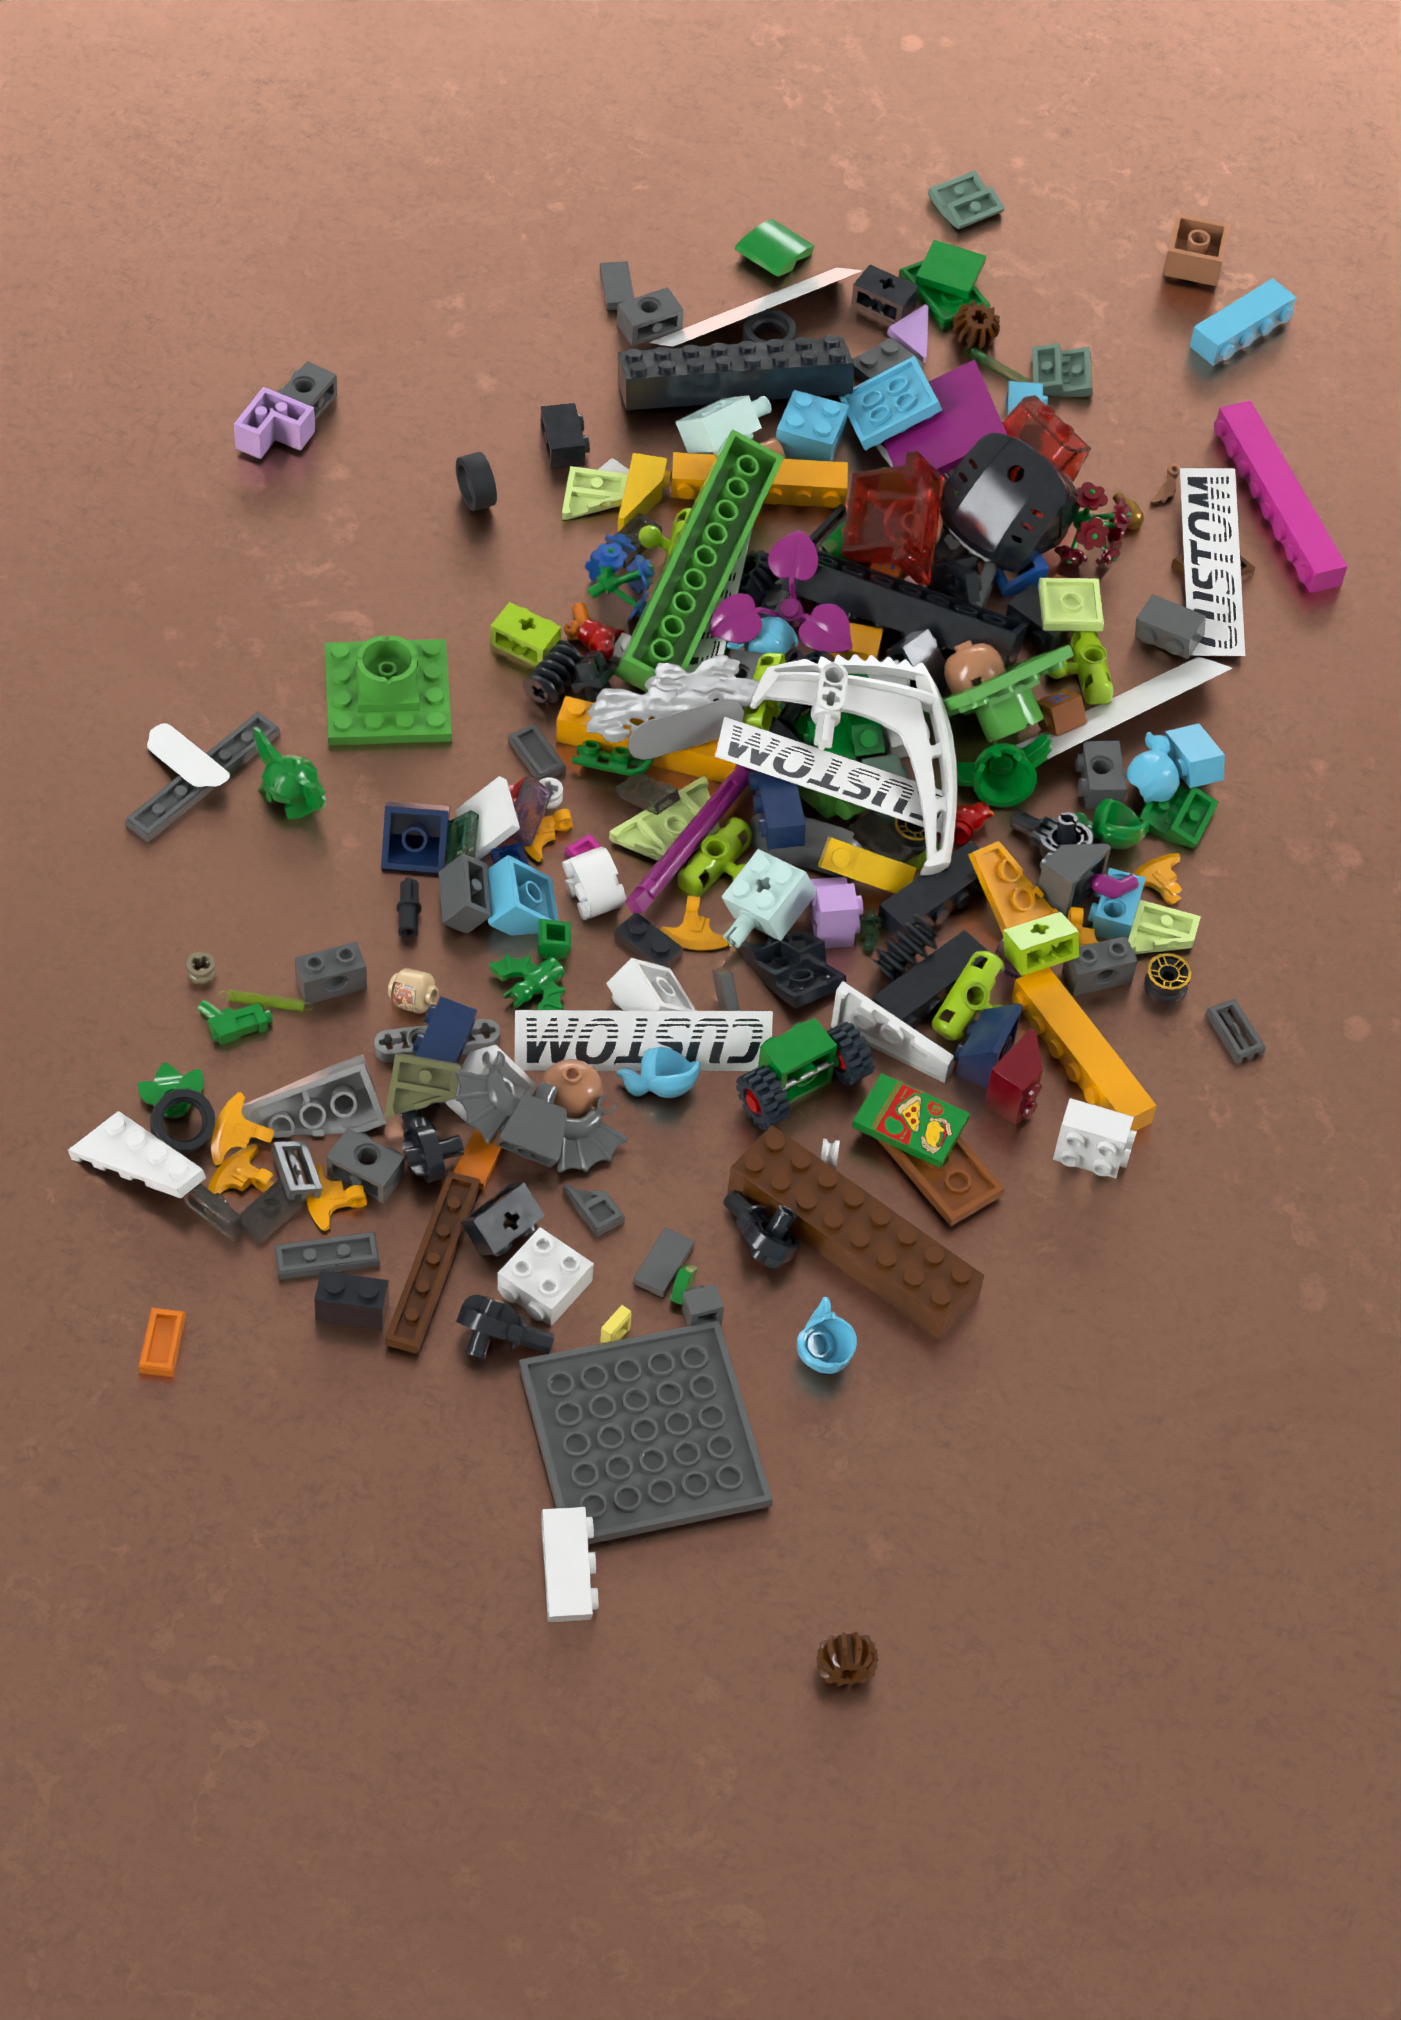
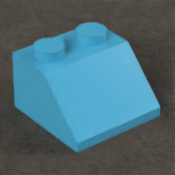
(519, 897)

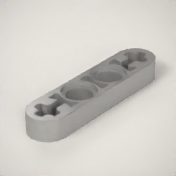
(396, 1036)

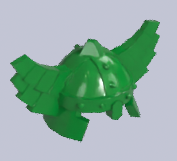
(1005, 772)
(289, 780)

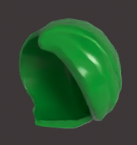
(1115, 824)

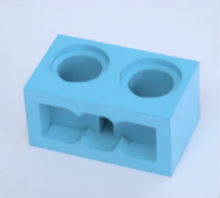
(1115, 916)

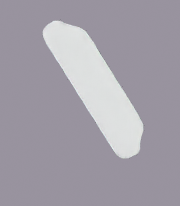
(185, 757)

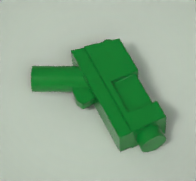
(230, 1024)

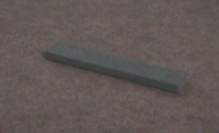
(181, 795)

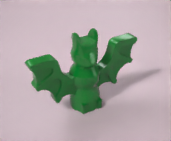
(536, 980)

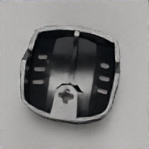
(994, 507)

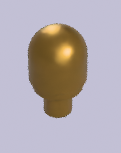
(1137, 514)

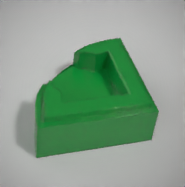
(683, 1282)

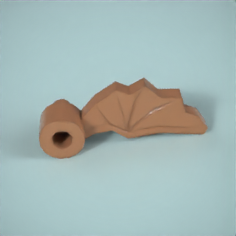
(1167, 488)

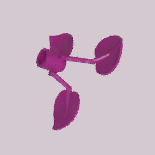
(791, 558)

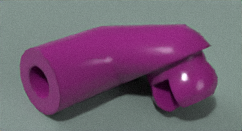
(1112, 887)

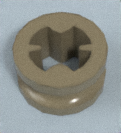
(203, 975)

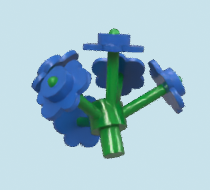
(606, 562)

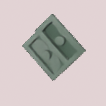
(965, 200)
(1063, 371)

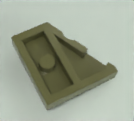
(420, 1083)

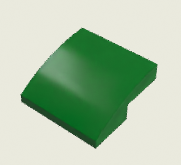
(774, 247)
(1181, 817)

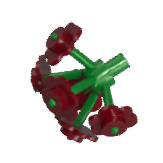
(1091, 528)

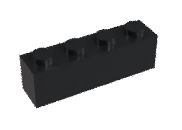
(933, 895)
(928, 983)

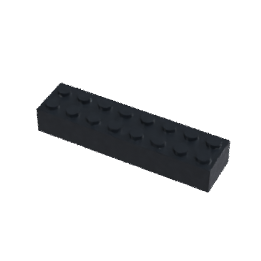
(734, 370)
(908, 607)

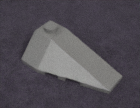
(321, 1103)

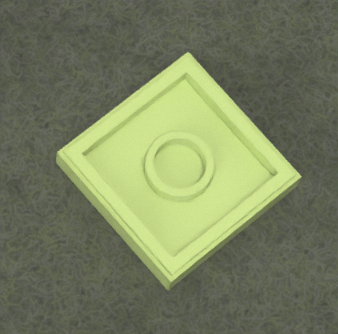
(1070, 604)

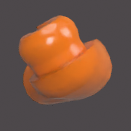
(581, 615)

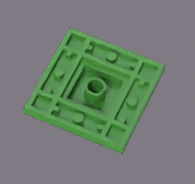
(387, 691)
(1007, 701)

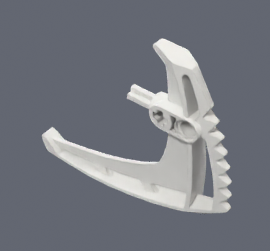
(889, 704)

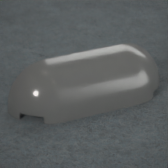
(815, 840)

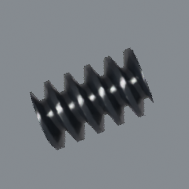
(553, 673)
(906, 948)

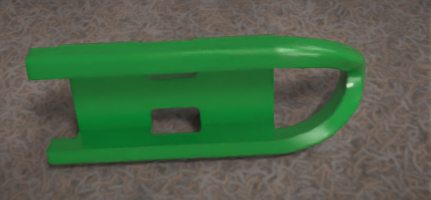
(618, 759)

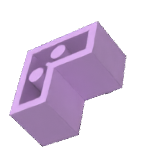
(273, 418)
(835, 911)

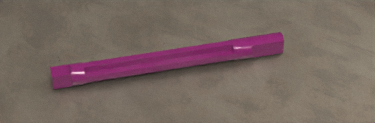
(688, 840)

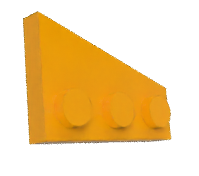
(1007, 888)

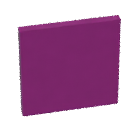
(951, 433)

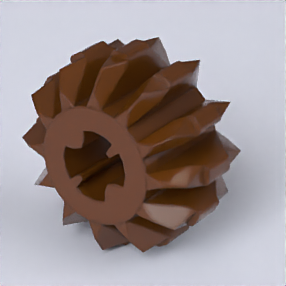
(976, 325)
(847, 1659)

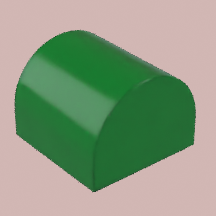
(554, 938)

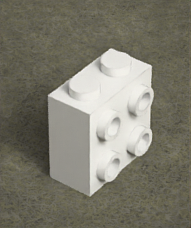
(1094, 1139)
(545, 1277)

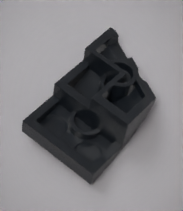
(794, 967)

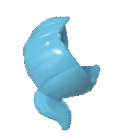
(774, 637)
(1154, 770)
(662, 1073)
(826, 1341)

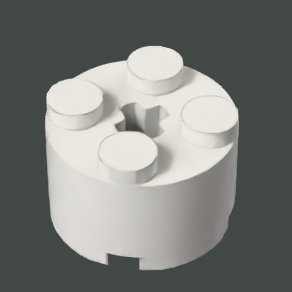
(594, 882)

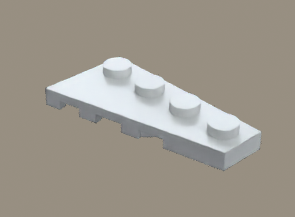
(890, 1034)
(137, 1155)

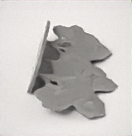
(680, 705)

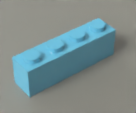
(1243, 322)

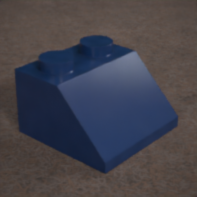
(415, 836)
(987, 1043)

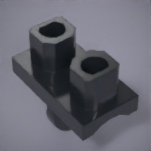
(593, 674)

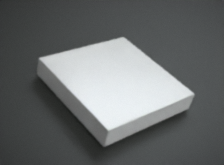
(496, 815)

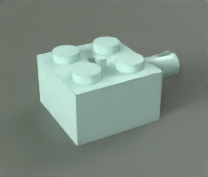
(709, 427)
(766, 897)

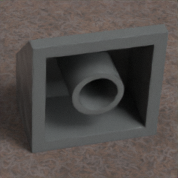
(1068, 873)

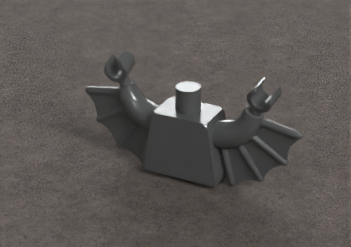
(534, 1124)

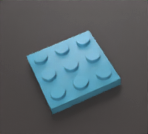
(890, 403)

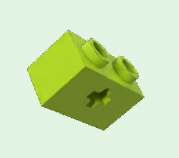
(524, 634)
(1041, 943)

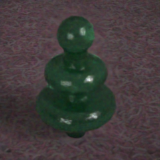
(869, 930)

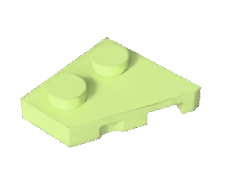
(592, 491)
(1161, 929)

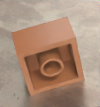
(1196, 249)

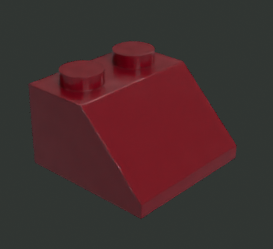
(1016, 1081)

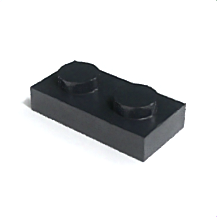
(648, 941)

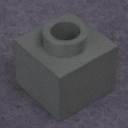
(702, 1305)

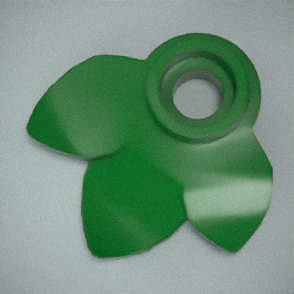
(167, 1080)

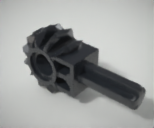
(757, 577)

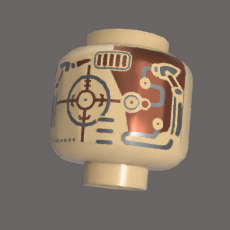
(413, 990)

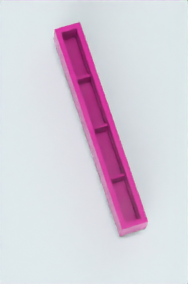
(1280, 497)

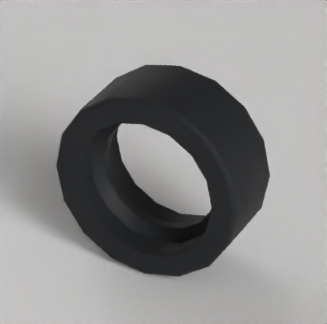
(769, 319)
(476, 481)
(198, 1101)

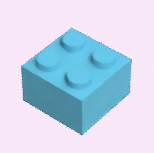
(812, 427)

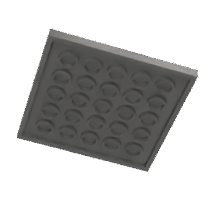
(646, 1431)

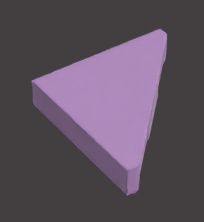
(912, 332)

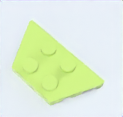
(655, 833)

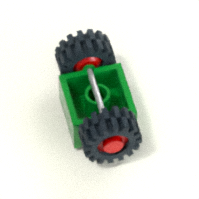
(799, 1065)

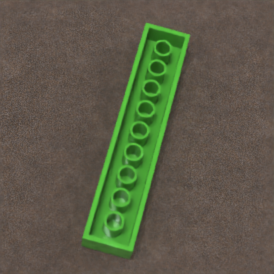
(701, 559)

